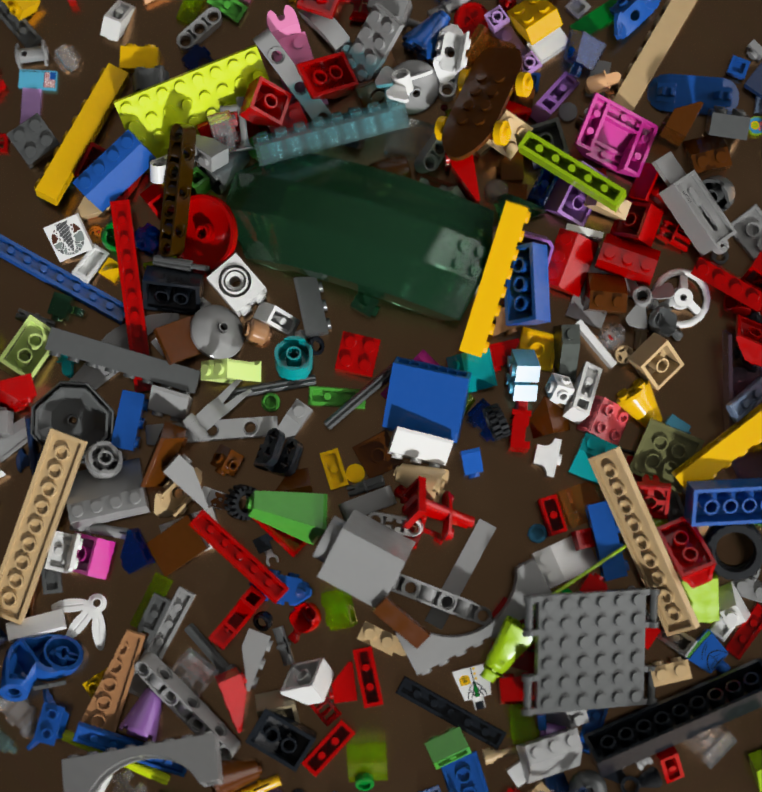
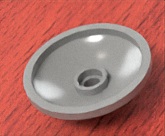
(427, 86)
(211, 338)

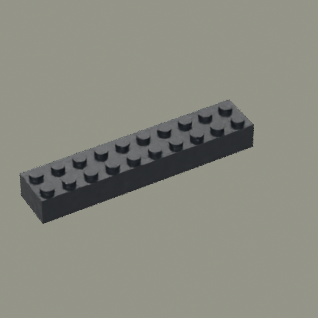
(676, 718)

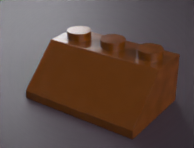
(677, 125)
(166, 447)

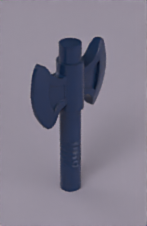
(32, 458)

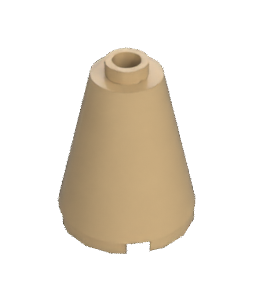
(435, 478)

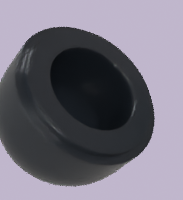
(310, 341)
(266, 616)

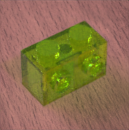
(339, 609)
(521, 727)

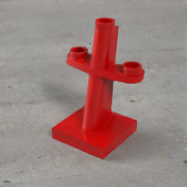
(419, 505)

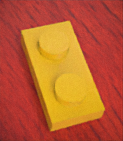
(334, 469)

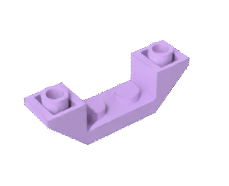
(500, 27)

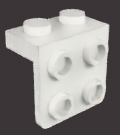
(63, 552)

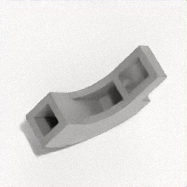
(329, 30)

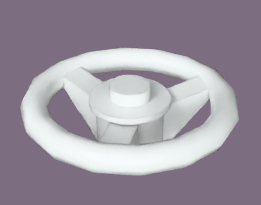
(684, 297)

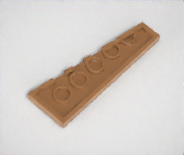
(110, 696)

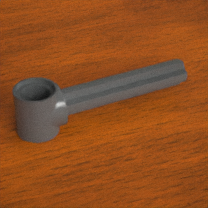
(207, 648)

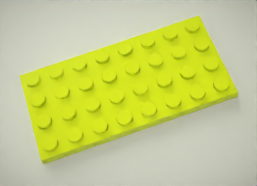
(188, 97)

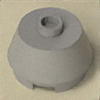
(103, 460)

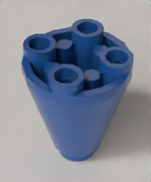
(423, 37)

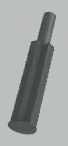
(177, 263)

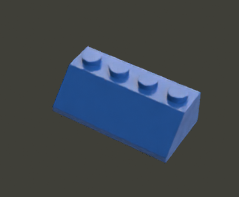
(114, 170)
(528, 288)

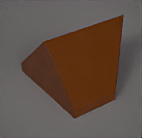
(548, 419)
(298, 482)

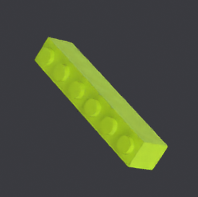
(572, 171)

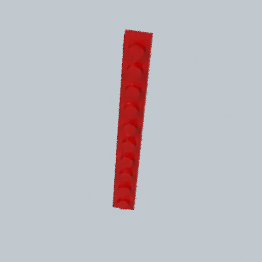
(130, 282)

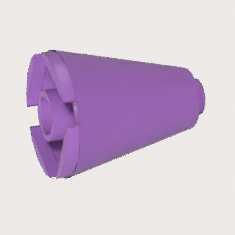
(144, 717)

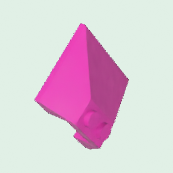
(615, 137)

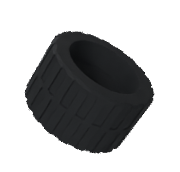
(743, 570)

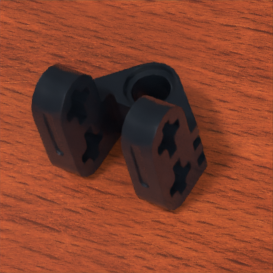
(269, 456)

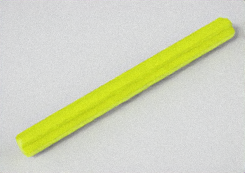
(144, 770)

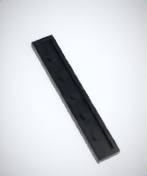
(451, 712)

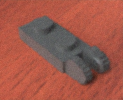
(153, 617)

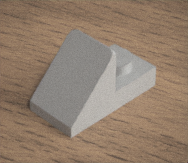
(680, 643)

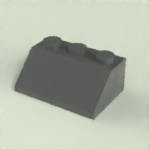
(312, 306)

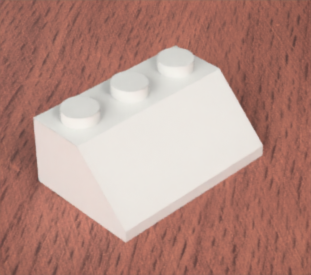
(419, 447)

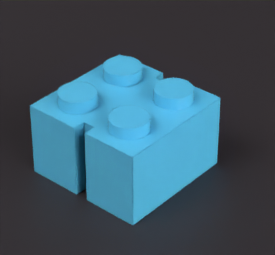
(522, 371)

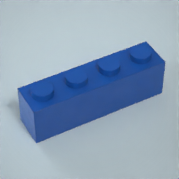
(606, 540)

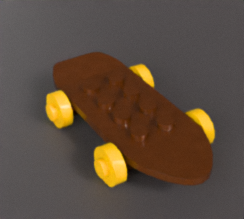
(482, 101)

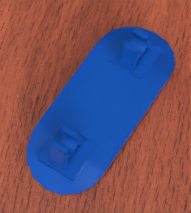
(677, 90)

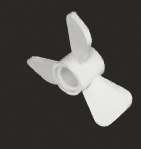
(400, 81)

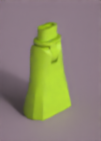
(506, 649)

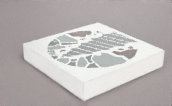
(68, 237)

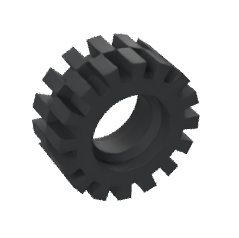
(496, 421)
(233, 501)

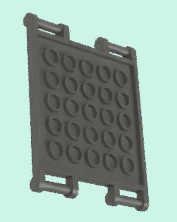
(589, 650)

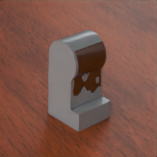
(214, 498)

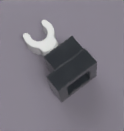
(263, 545)

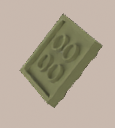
(662, 451)

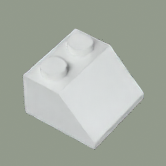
(308, 681)

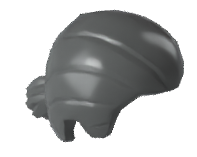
(664, 323)

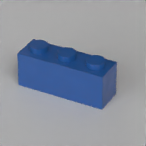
(129, 420)

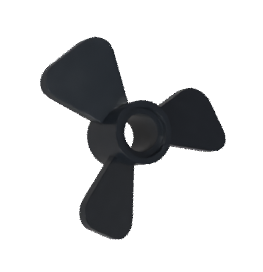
(648, 779)

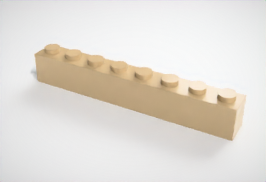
(652, 53)

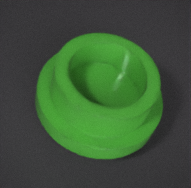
(270, 402)

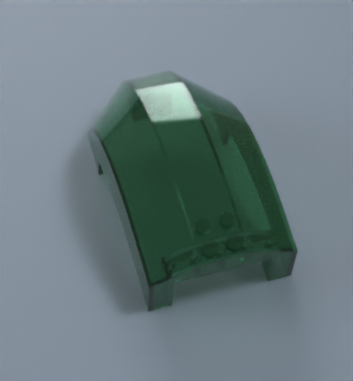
(364, 231)

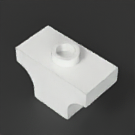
(548, 457)

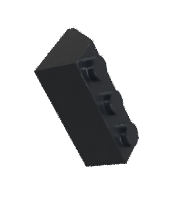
(172, 290)

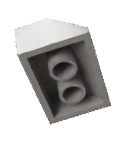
(550, 754)

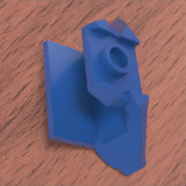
(627, 19)
(298, 588)
(50, 723)

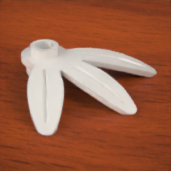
(88, 612)

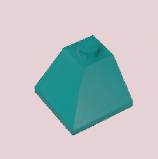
(481, 368)

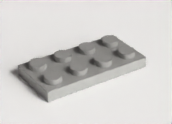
(374, 43)

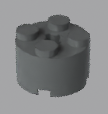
(147, 77)

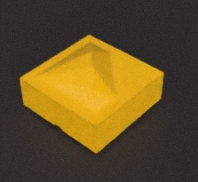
(110, 270)

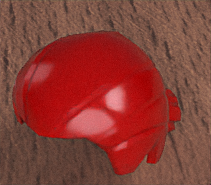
(303, 619)

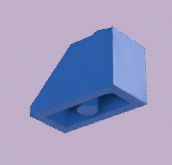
(471, 462)

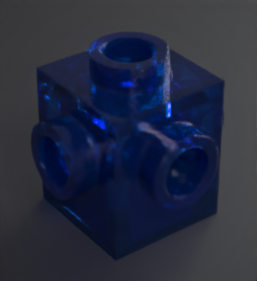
(147, 239)

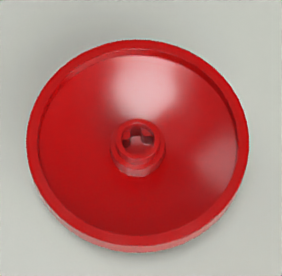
(210, 231)

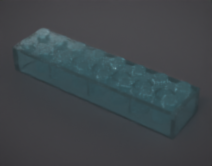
(330, 131)

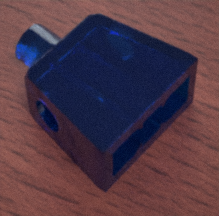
(582, 52)

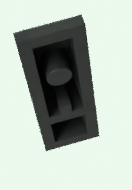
(567, 349)

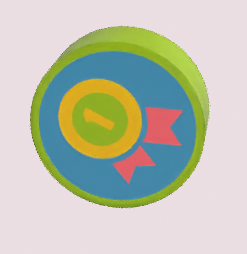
(755, 126)

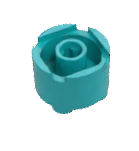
(293, 358)

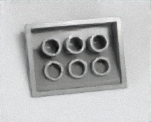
(107, 499)

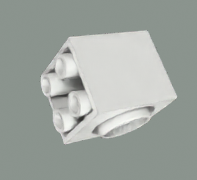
(244, 296)

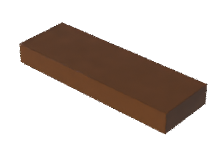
(401, 622)

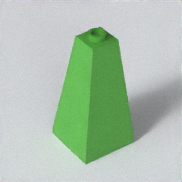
(291, 512)

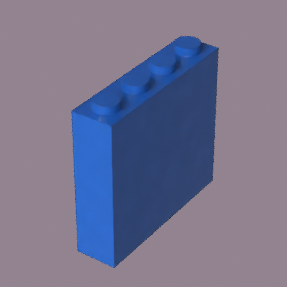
(426, 398)

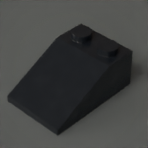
(281, 739)

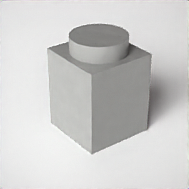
(362, 556)

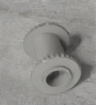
(33, 54)

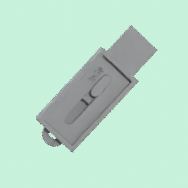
(694, 207)

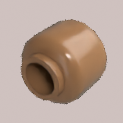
(257, 332)

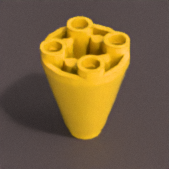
(640, 402)

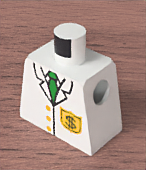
(472, 685)

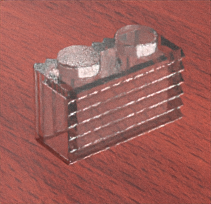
(223, 129)

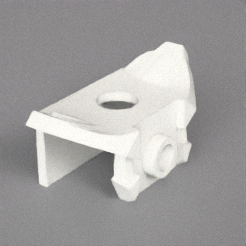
(448, 67)

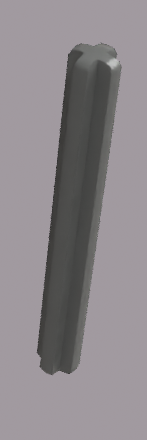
(274, 386)
(358, 398)

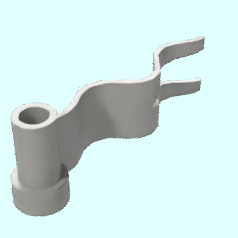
(213, 412)

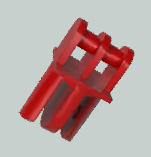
(676, 236)

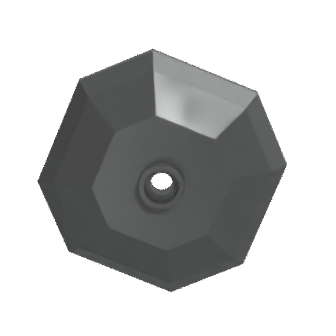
(75, 400)

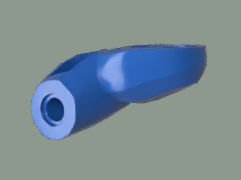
(36, 659)

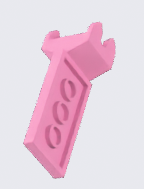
(293, 41)

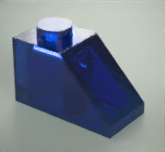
(135, 552)

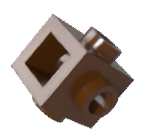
(226, 461)

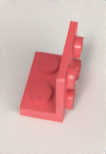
(605, 420)

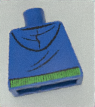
(708, 653)

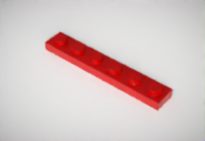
(238, 556)

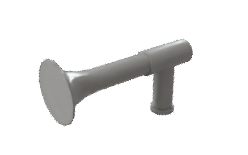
(244, 144)

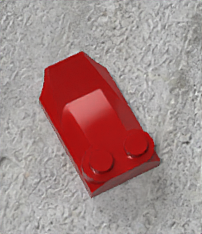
(688, 552)

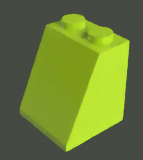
(704, 600)

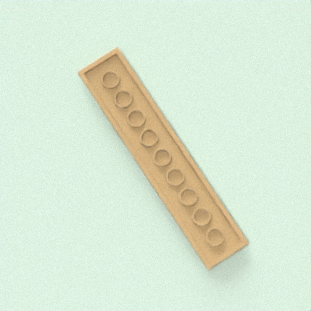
(38, 522)
(643, 540)

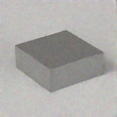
(577, 8)

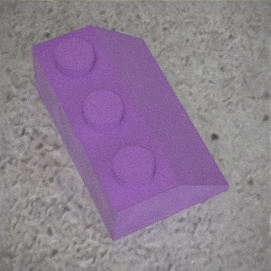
(569, 201)

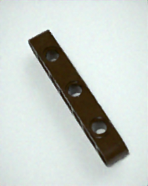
(177, 189)

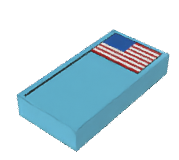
(38, 79)

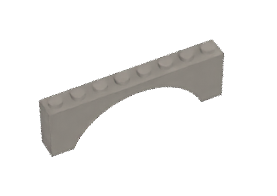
(439, 648)
(196, 753)

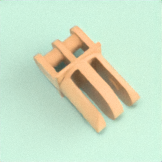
(601, 82)

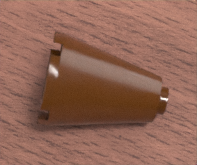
(238, 774)

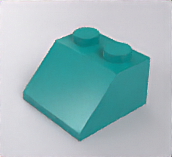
(588, 447)

